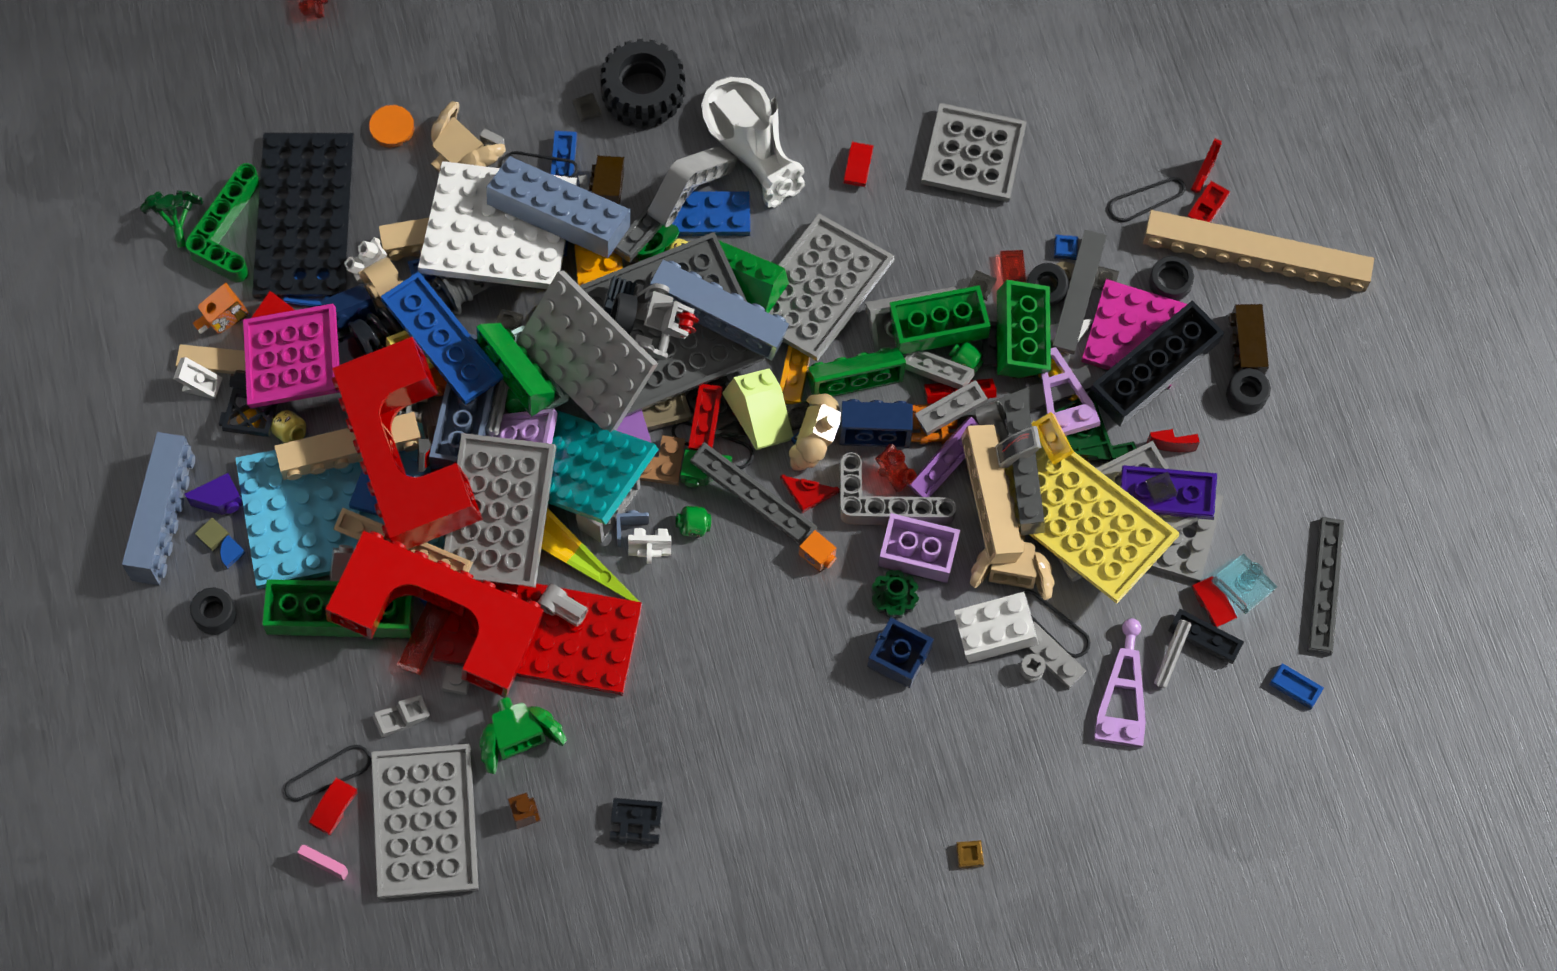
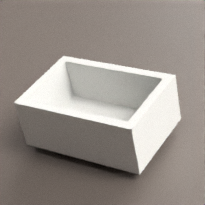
(996, 627)

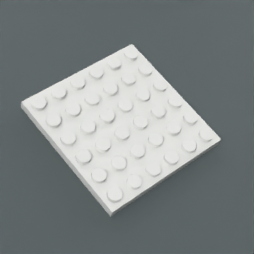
(482, 242)

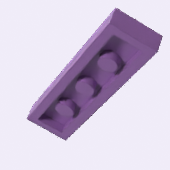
(942, 463)

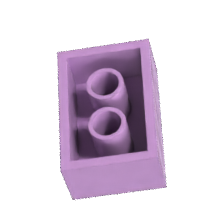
(918, 547)

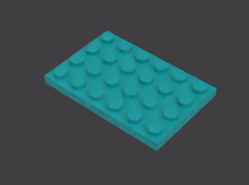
(594, 467)

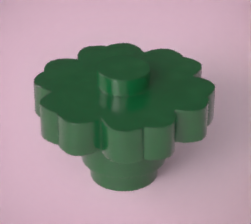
(894, 594)

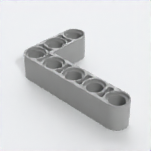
(683, 176)
(885, 504)

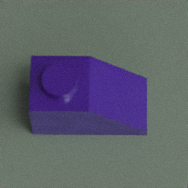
(216, 496)

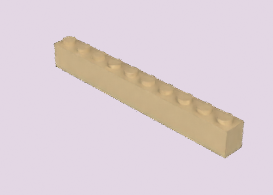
(1258, 251)

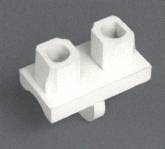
(368, 254)
(649, 545)

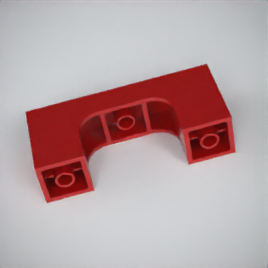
(372, 395)
(387, 570)

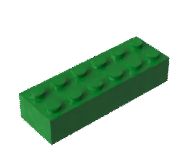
(301, 605)

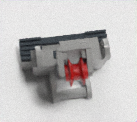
(657, 312)

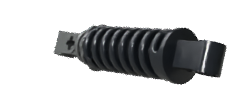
(377, 328)

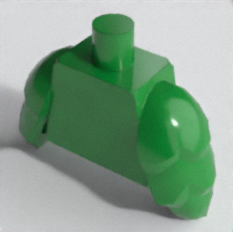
(517, 730)

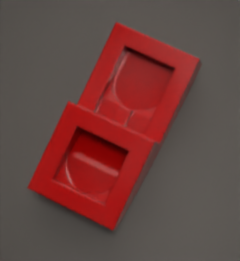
(858, 164)
(1209, 202)
(1166, 441)
(1214, 601)
(332, 806)

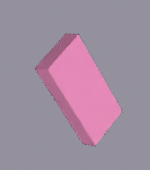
(323, 862)

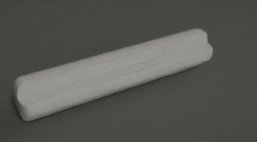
(497, 409)
(1172, 654)

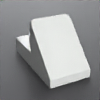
(197, 379)

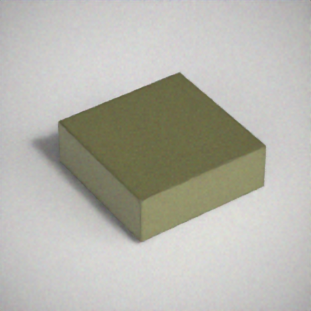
(212, 534)

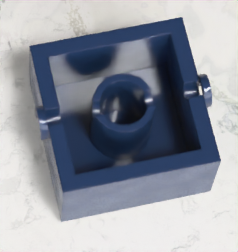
(900, 652)

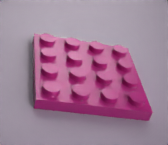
(1124, 321)
(290, 355)

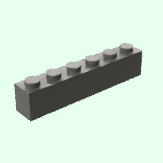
(1025, 469)

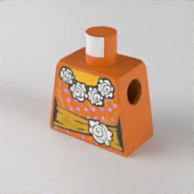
(220, 310)

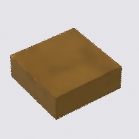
(969, 854)

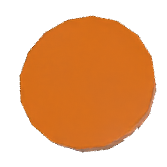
(391, 126)

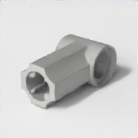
(993, 415)
(556, 602)

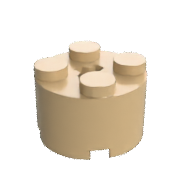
(380, 279)

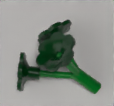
(169, 203)

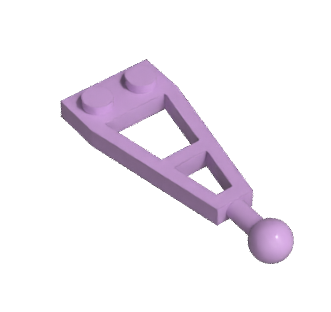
(1075, 418)
(1116, 729)

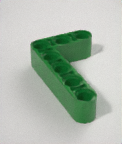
(221, 224)

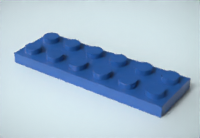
(442, 338)

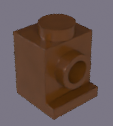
(523, 810)

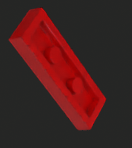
(937, 391)
(705, 416)

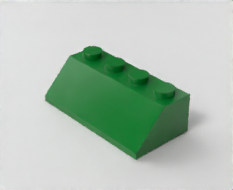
(758, 278)
(939, 320)
(1023, 329)
(517, 370)
(857, 372)

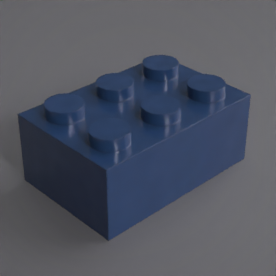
(876, 423)

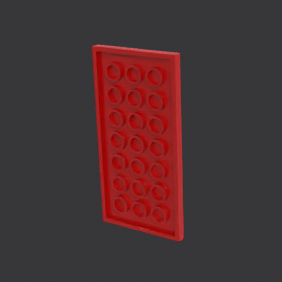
(583, 656)

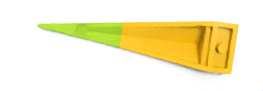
(567, 547)

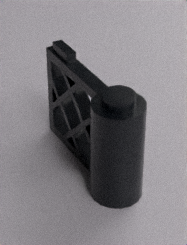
(238, 383)

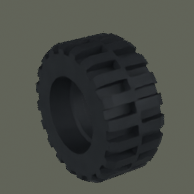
(637, 58)

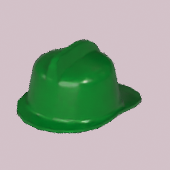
(659, 242)

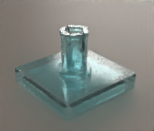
(1244, 583)

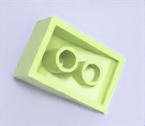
(760, 408)

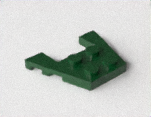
(1094, 442)

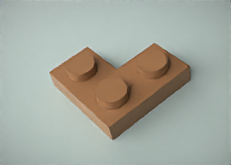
(668, 465)

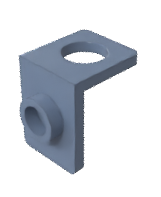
(630, 518)

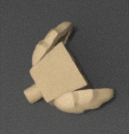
(458, 144)
(816, 432)
(1028, 570)

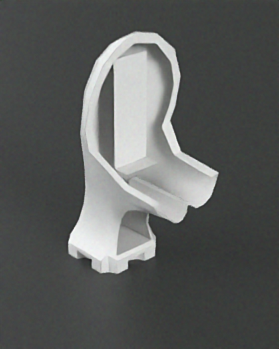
(747, 125)

